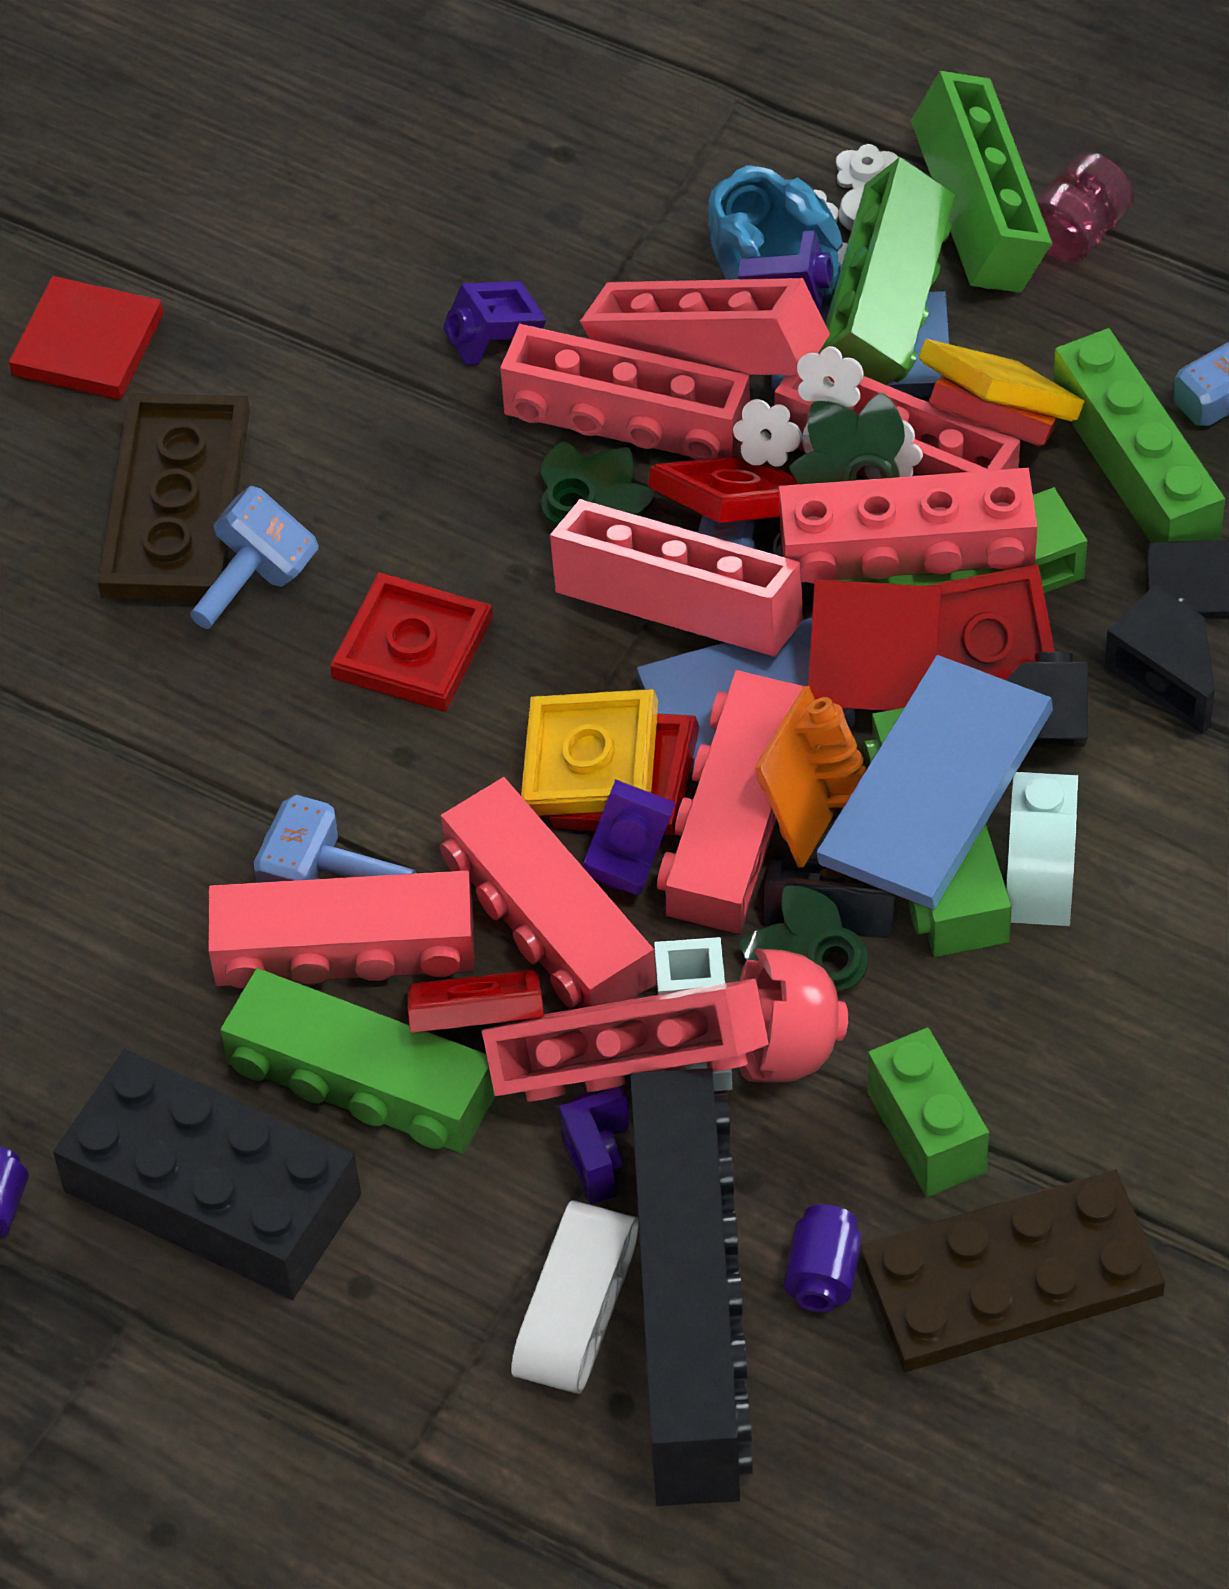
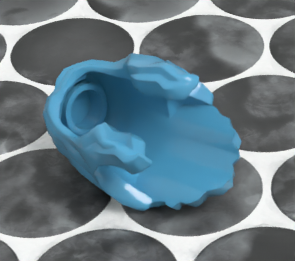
(765, 216)

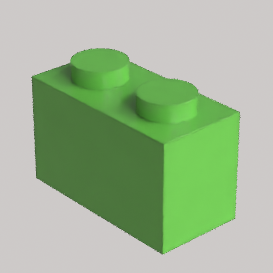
(927, 1112)

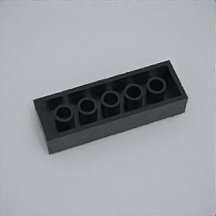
(691, 1288)

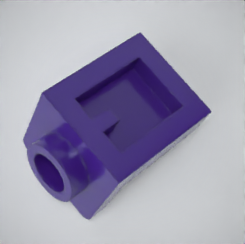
(810, 264)
(489, 313)
(627, 837)
(589, 1140)

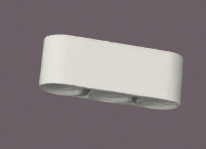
(575, 1297)

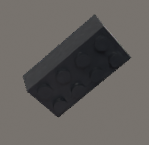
(208, 1173)

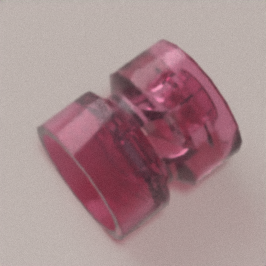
(1084, 205)

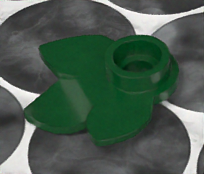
(850, 441)
(596, 479)
(815, 931)

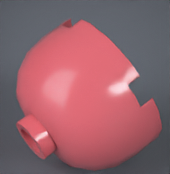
(798, 1016)

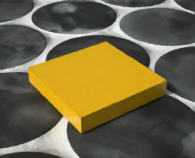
(1000, 380)
(585, 744)

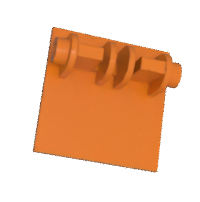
(809, 771)

